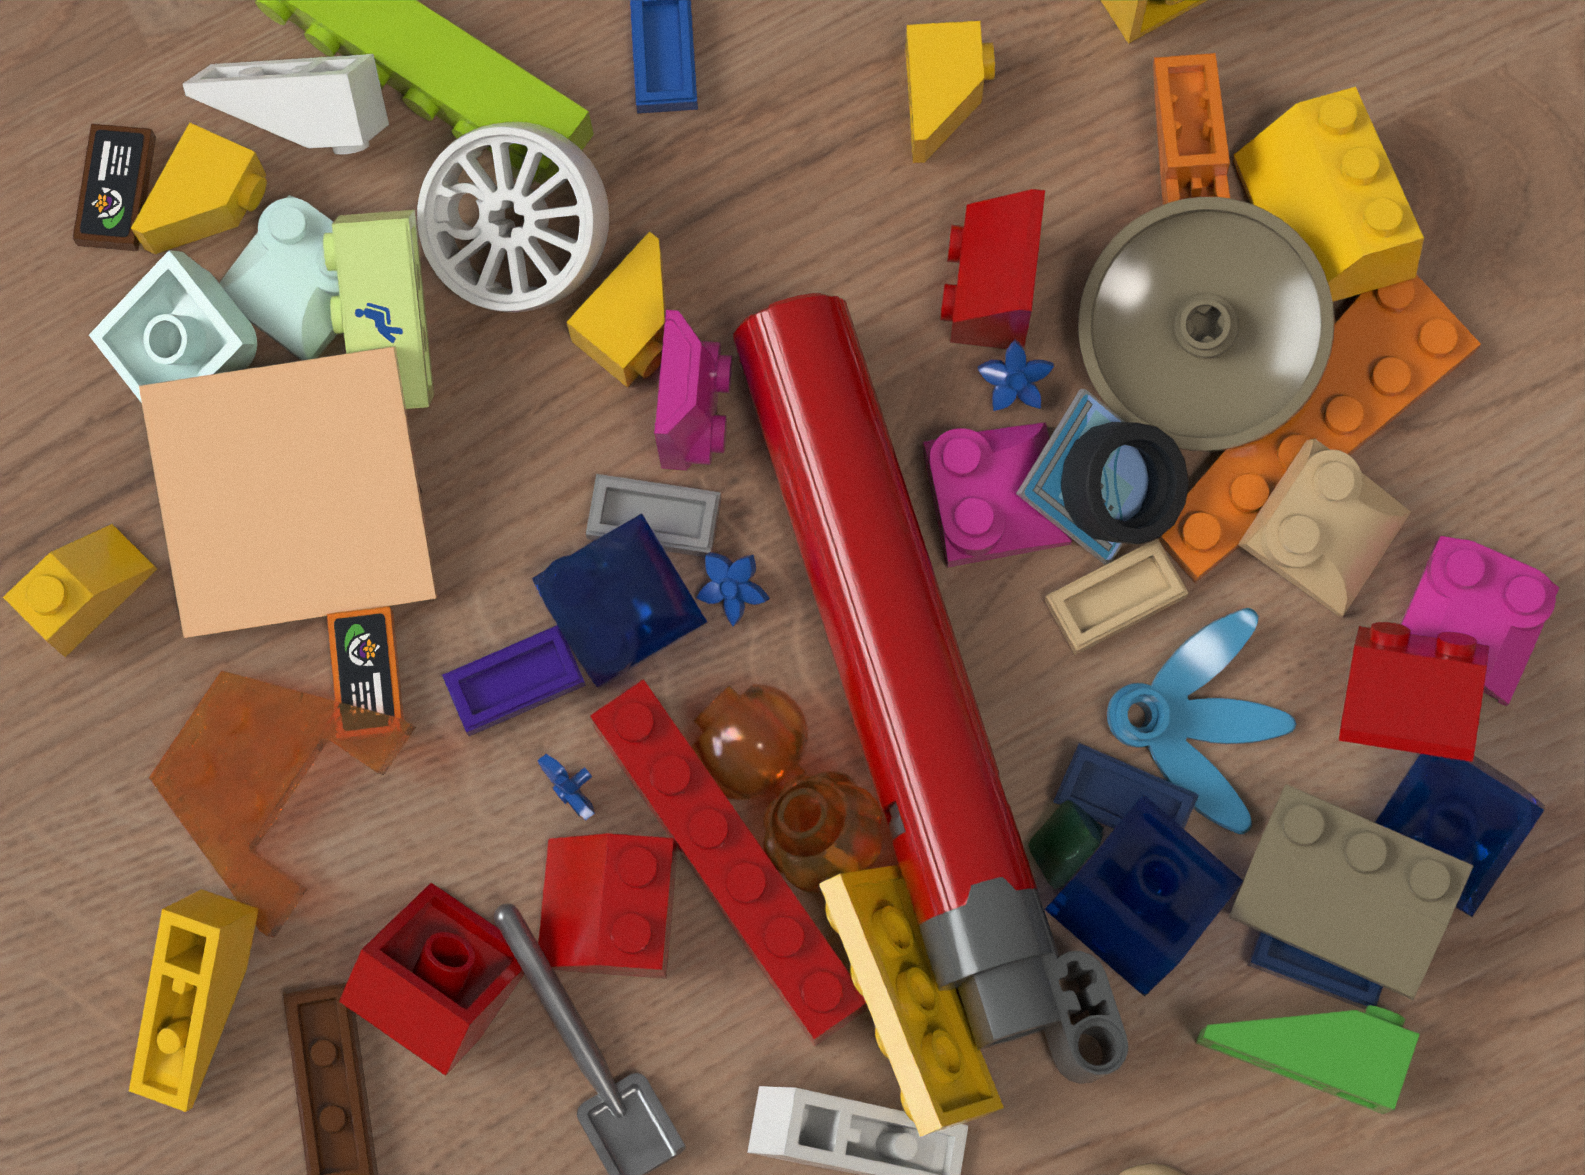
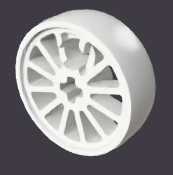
(440, 219)

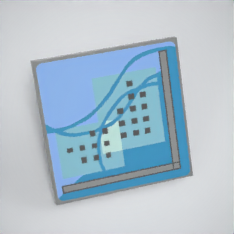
(1122, 480)

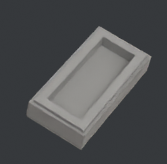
(678, 515)

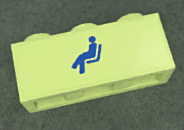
(382, 293)

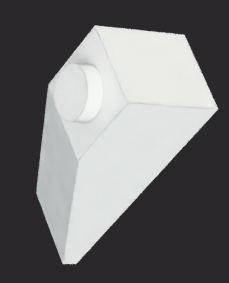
(302, 100)
(849, 1135)

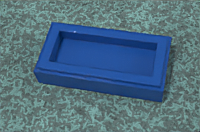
(663, 55)

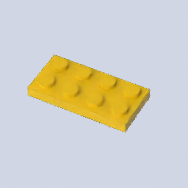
(916, 1025)

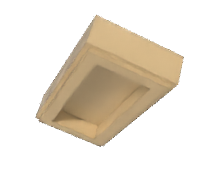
(1116, 596)

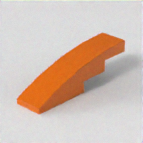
(1190, 127)

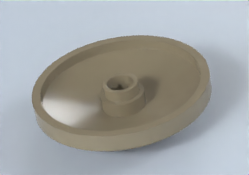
(1207, 323)

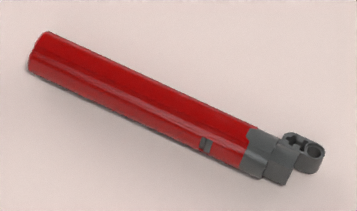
(913, 691)

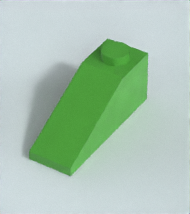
(1335, 1052)

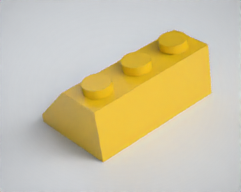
(1337, 189)

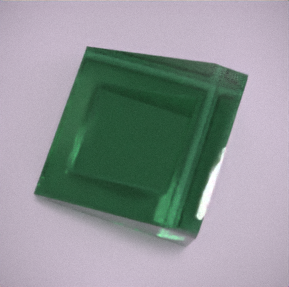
(1065, 843)

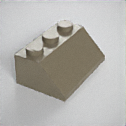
(1350, 891)

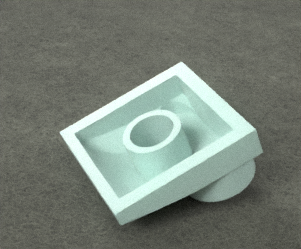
(284, 278)
(175, 327)

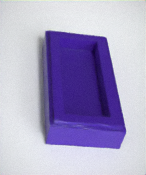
(513, 680)

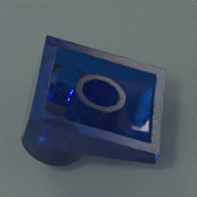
(619, 600)
(1463, 813)

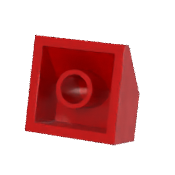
(996, 270)
(1415, 691)
(608, 904)
(433, 978)

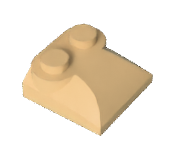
(1325, 526)

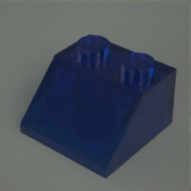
(1144, 896)

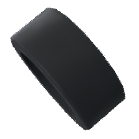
(1165, 490)

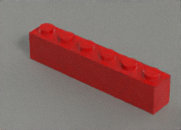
(729, 862)

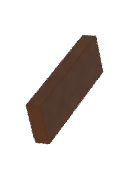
(330, 1083)

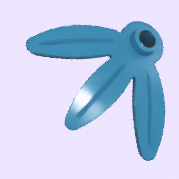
(1173, 718)

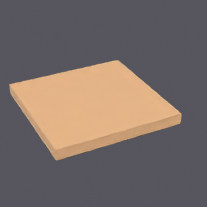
(288, 491)

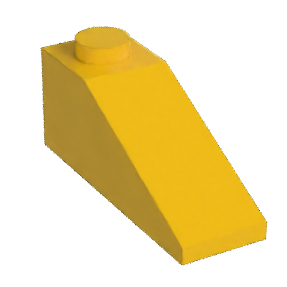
(189, 994)

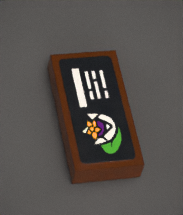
(113, 186)

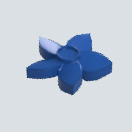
(1015, 377)
(732, 584)
(566, 788)

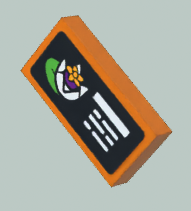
(366, 660)

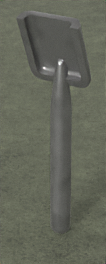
(625, 1116)

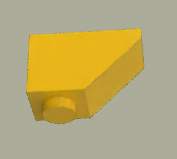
(944, 80)
(200, 191)
(626, 316)
(79, 586)

